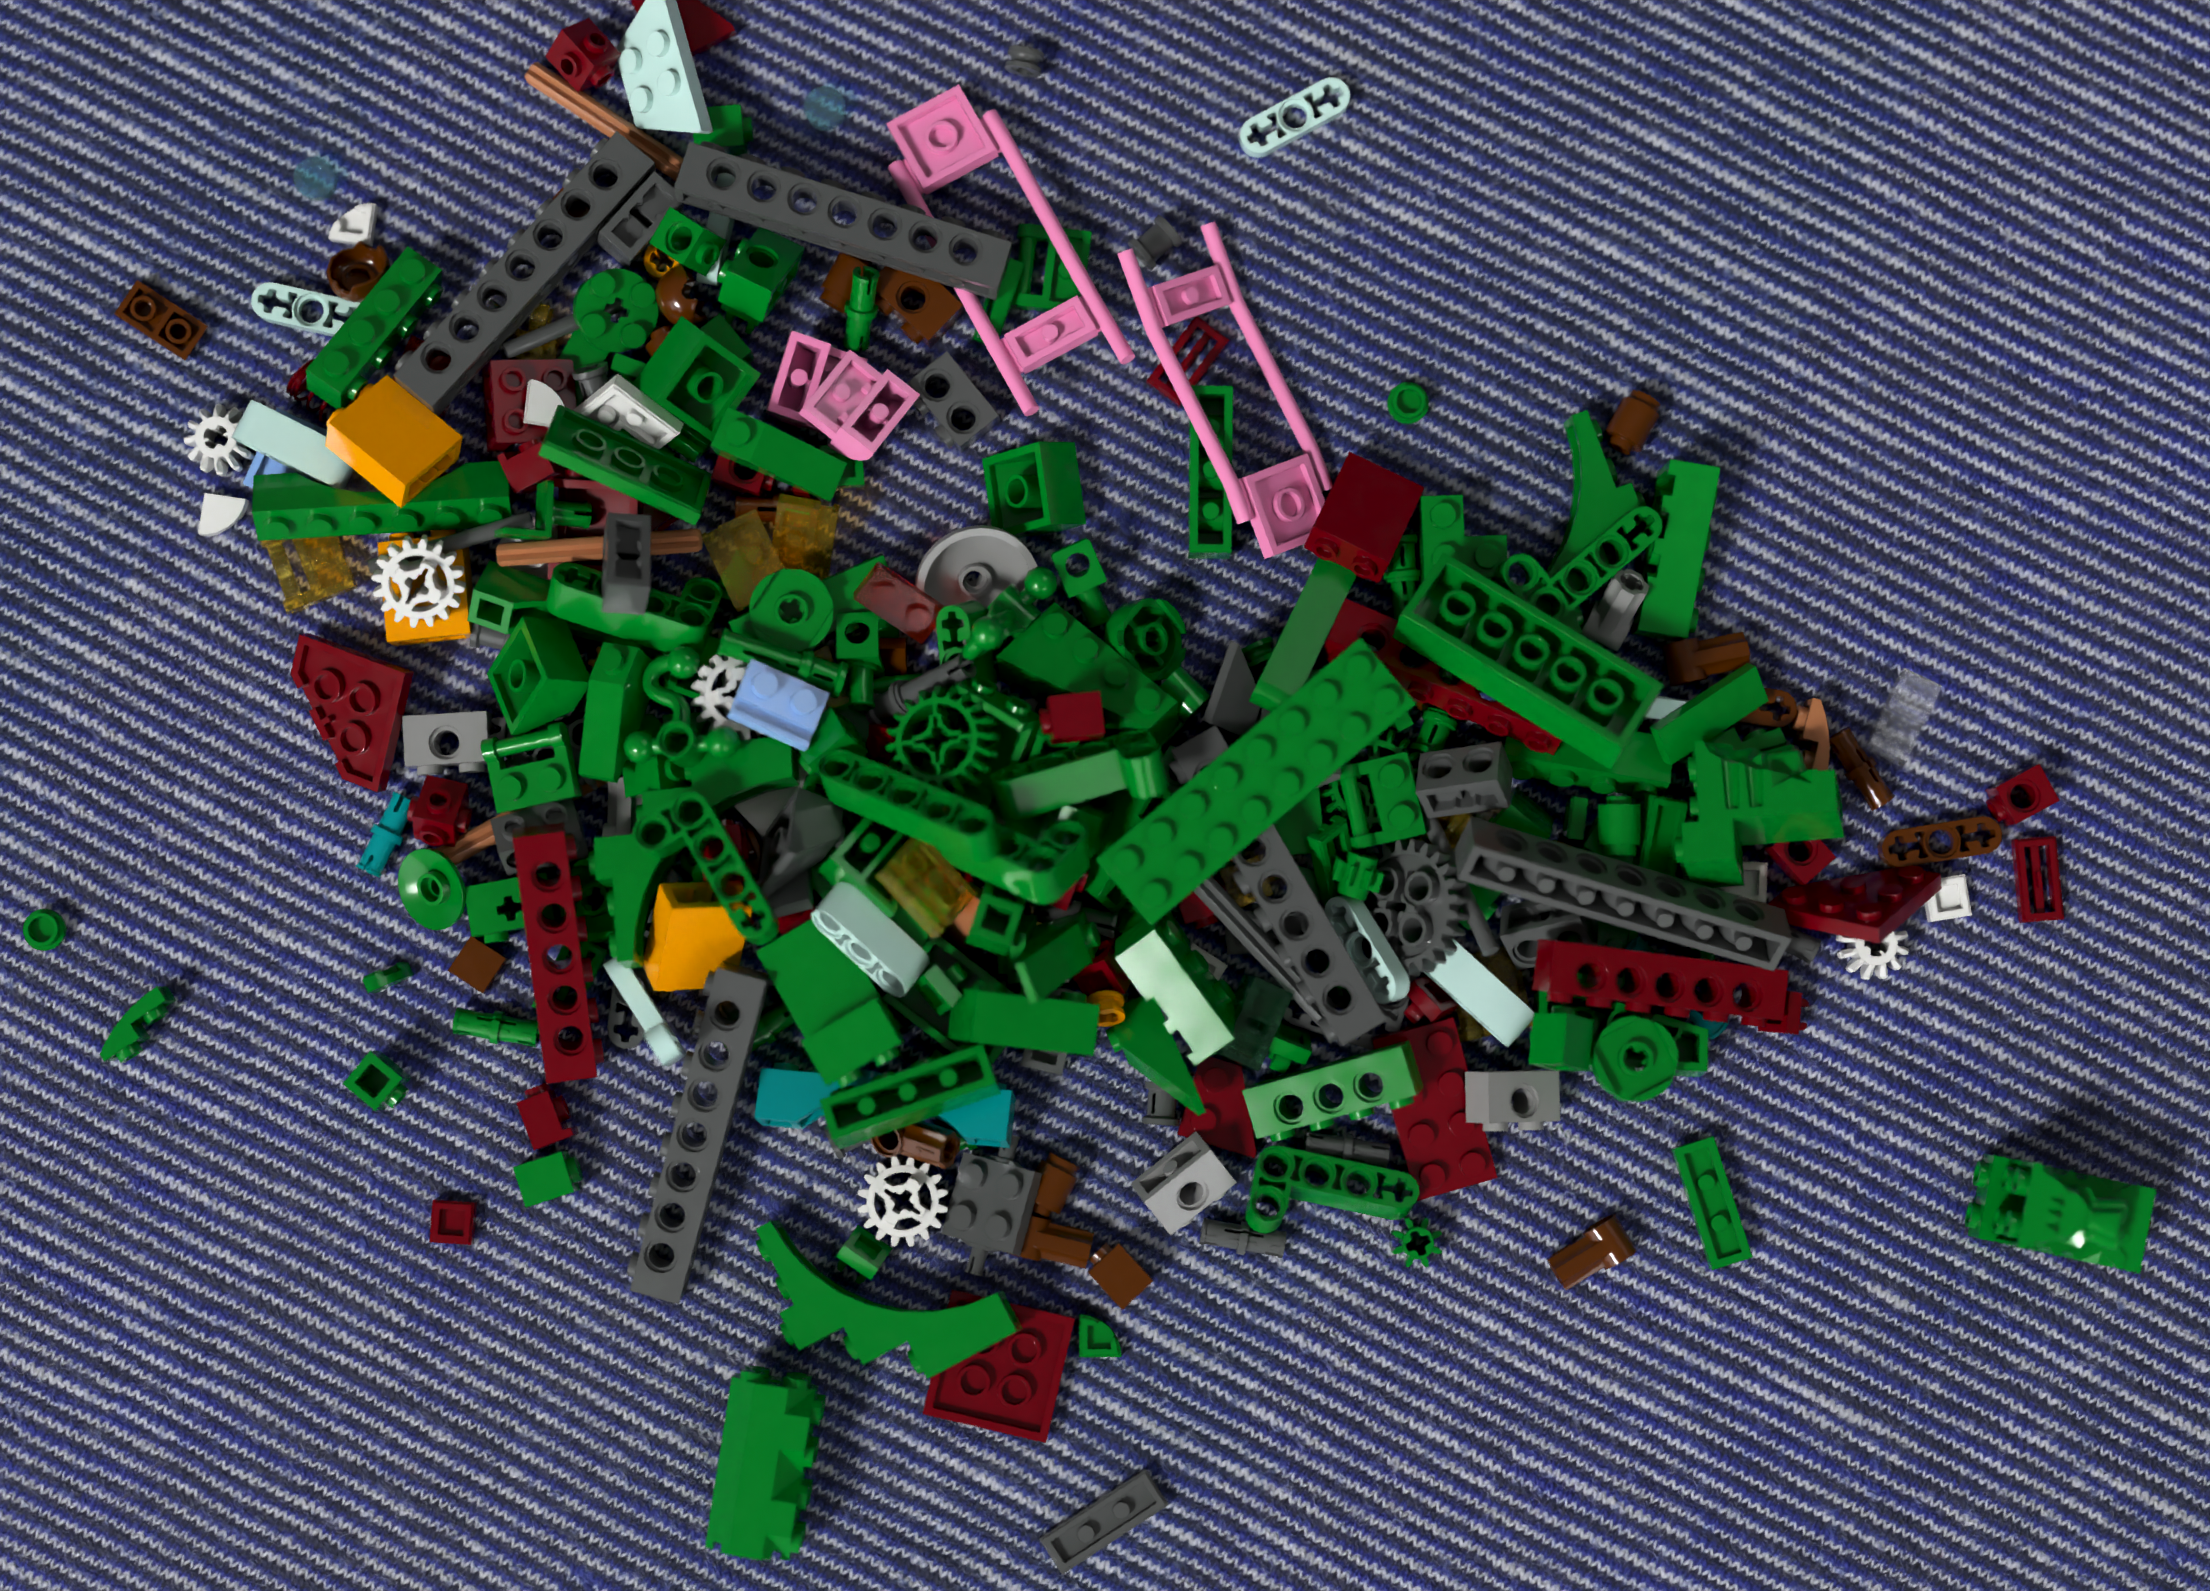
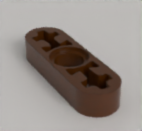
(1967, 826)

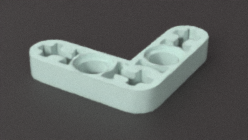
(657, 1031)

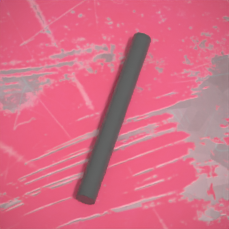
(554, 330)
(470, 537)
(1476, 920)

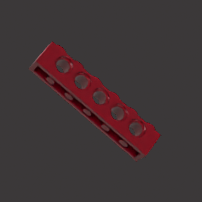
(1424, 681)
(1761, 988)
(561, 1058)

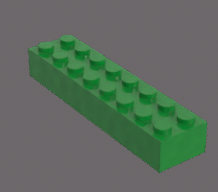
(1255, 781)

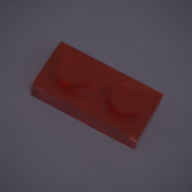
(898, 602)

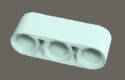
(291, 445)
(870, 939)
(1482, 995)

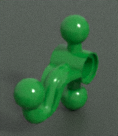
(1010, 613)
(642, 746)

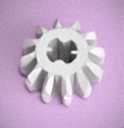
(215, 454)
(1879, 961)

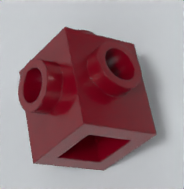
(583, 55)
(440, 811)

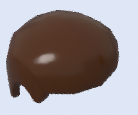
(356, 271)
(674, 297)

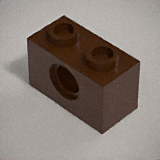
(929, 321)

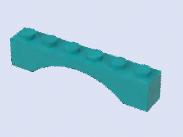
(792, 1101)

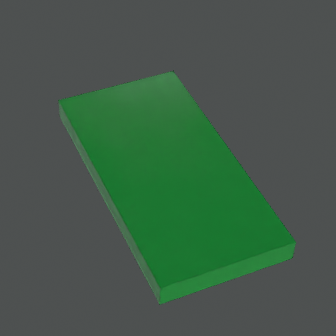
(626, 464)

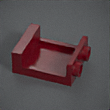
(602, 499)
(1363, 518)

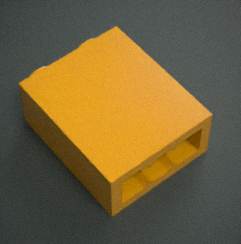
(392, 440)
(453, 628)
(690, 935)

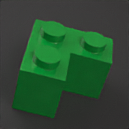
(1442, 531)

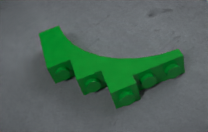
(1594, 505)
(635, 875)
(874, 1329)

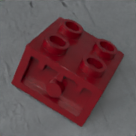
(506, 392)

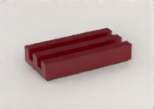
(1209, 332)
(2021, 882)

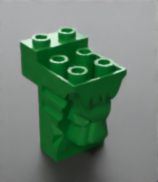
(1752, 801)
(832, 1004)
(2060, 1212)

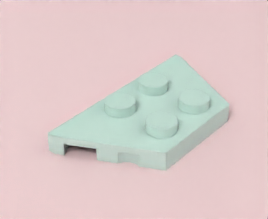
(661, 72)

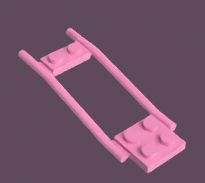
(948, 141)
(1278, 499)

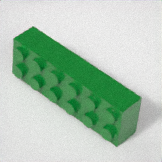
(1527, 660)

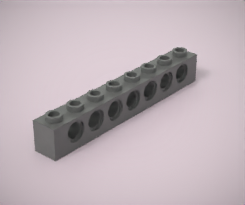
(858, 239)
(523, 296)
(1622, 894)
(1363, 1010)
(670, 1278)

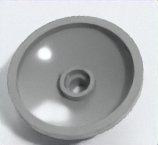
(979, 548)

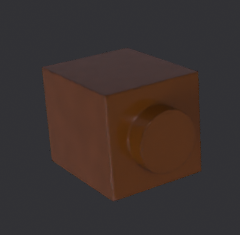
(1118, 1273)

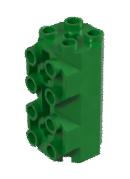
(764, 1464)

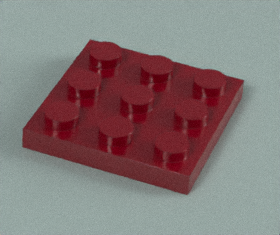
(1009, 1383)

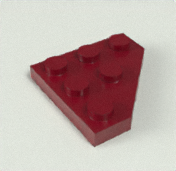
(354, 706)
(1861, 904)

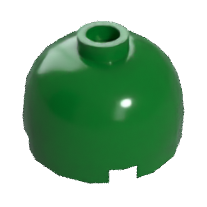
(1147, 636)

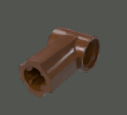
(1694, 660)
(921, 1142)
(1056, 1242)
(1601, 1247)

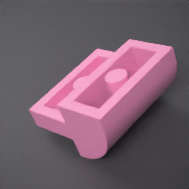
(800, 374)
(858, 407)

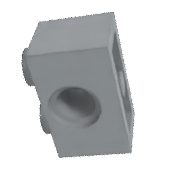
(423, 738)
(1491, 1093)
(1163, 1182)

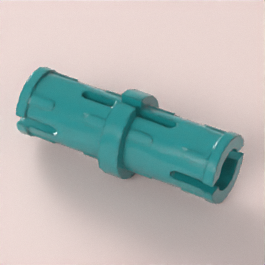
(385, 836)

